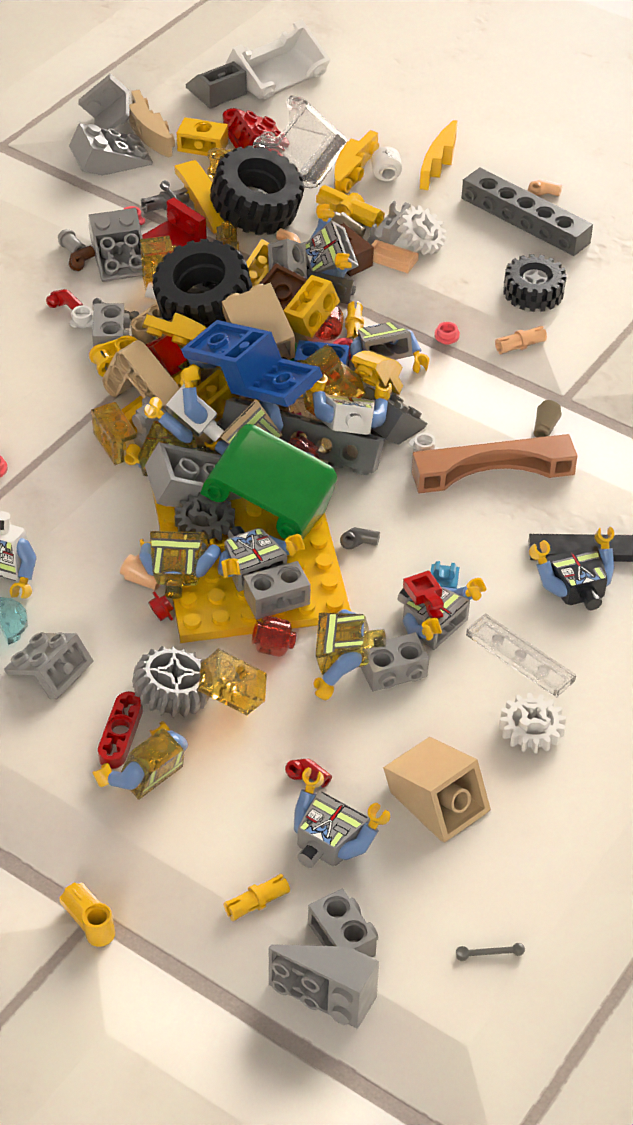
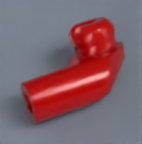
(62, 297)
(295, 769)

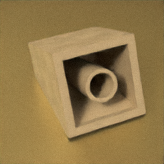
(261, 310)
(439, 787)

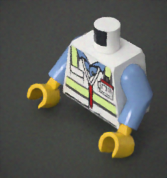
(191, 409)
(350, 413)
(16, 557)

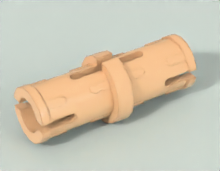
(520, 339)

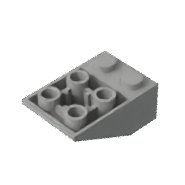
(107, 151)
(116, 243)
(326, 979)

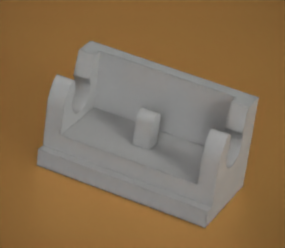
(387, 230)

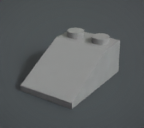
(179, 472)

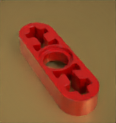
(122, 741)

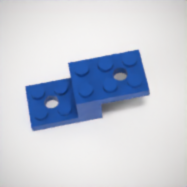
(252, 363)

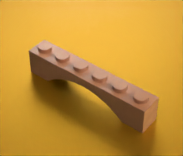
(546, 456)

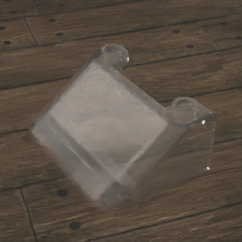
(306, 141)

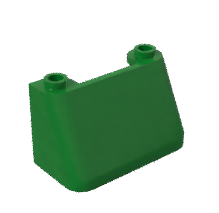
(274, 478)

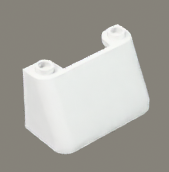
(281, 62)

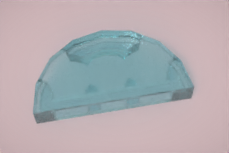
(12, 619)

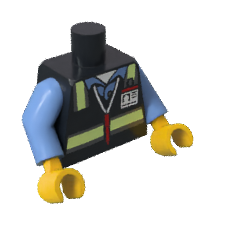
(577, 574)

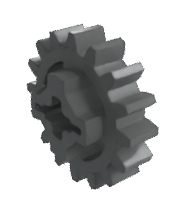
(205, 516)

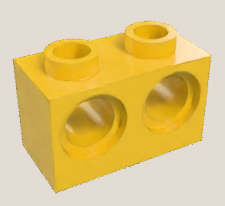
(311, 306)

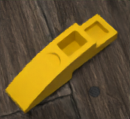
(352, 160)
(180, 328)
(377, 368)

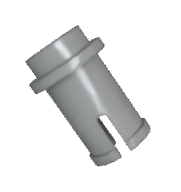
(68, 239)

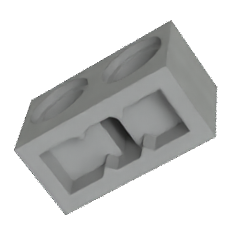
(289, 255)
(109, 322)
(277, 590)
(397, 663)
(339, 930)

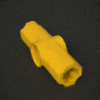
(350, 204)

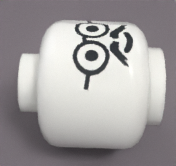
(386, 164)

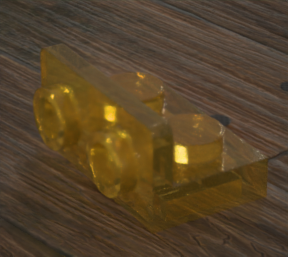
(112, 430)

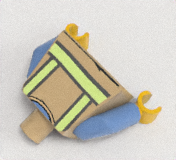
(259, 413)

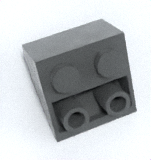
(219, 84)
(400, 419)

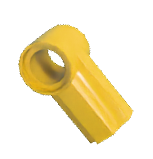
(89, 914)

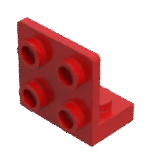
(247, 126)
(181, 225)

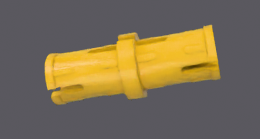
(354, 319)
(256, 897)

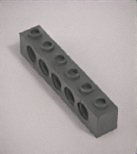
(527, 211)
(368, 446)

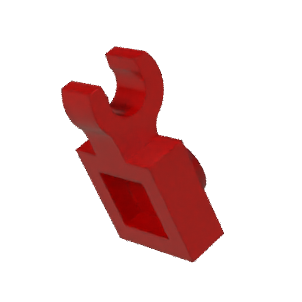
(426, 590)

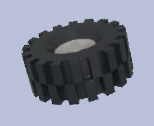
(534, 282)

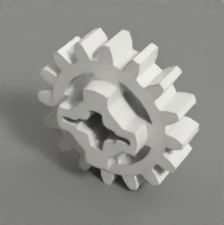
(421, 230)
(532, 723)

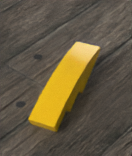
(439, 153)
(198, 187)

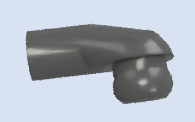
(358, 536)

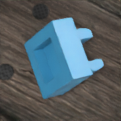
(445, 575)

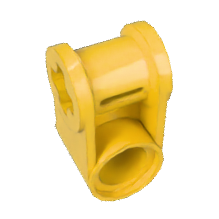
(109, 350)

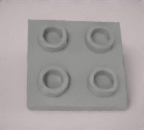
(107, 103)
(53, 659)

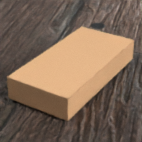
(394, 256)

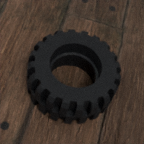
(263, 171)
(194, 265)

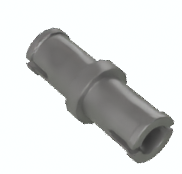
(160, 201)

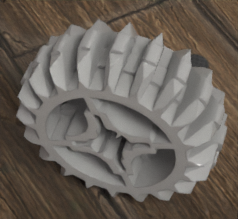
(169, 681)

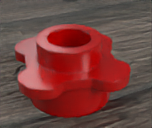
(161, 607)

